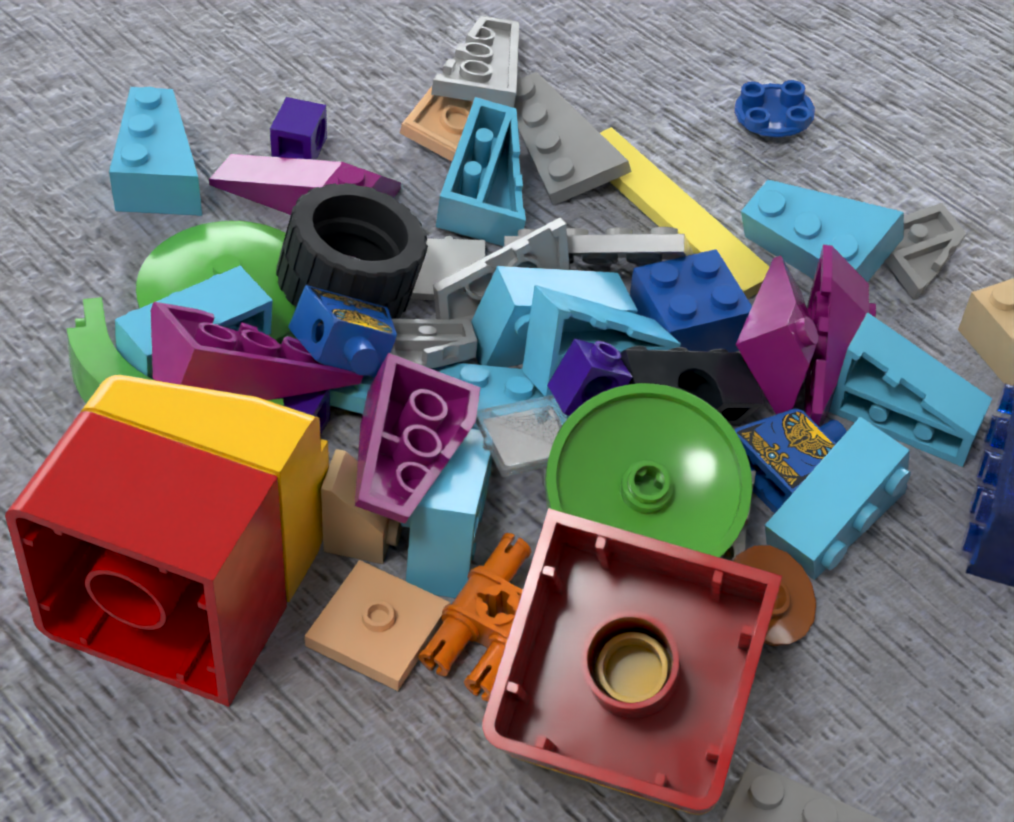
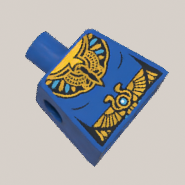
(353, 334)
(785, 452)

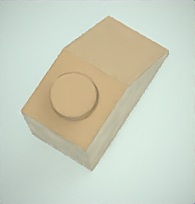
(348, 528)

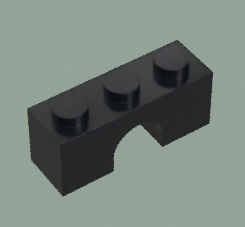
(713, 376)

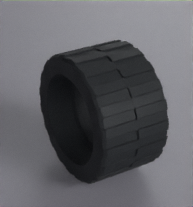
(358, 224)

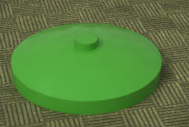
(212, 250)
(652, 467)

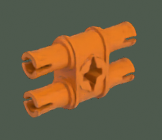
(468, 619)

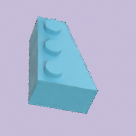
(153, 158)
(801, 220)
(506, 306)
(561, 317)
(908, 394)

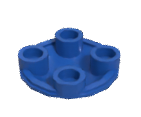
(774, 108)

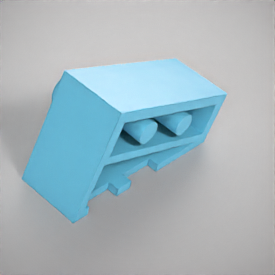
(484, 178)
(229, 296)
(840, 498)
(448, 520)

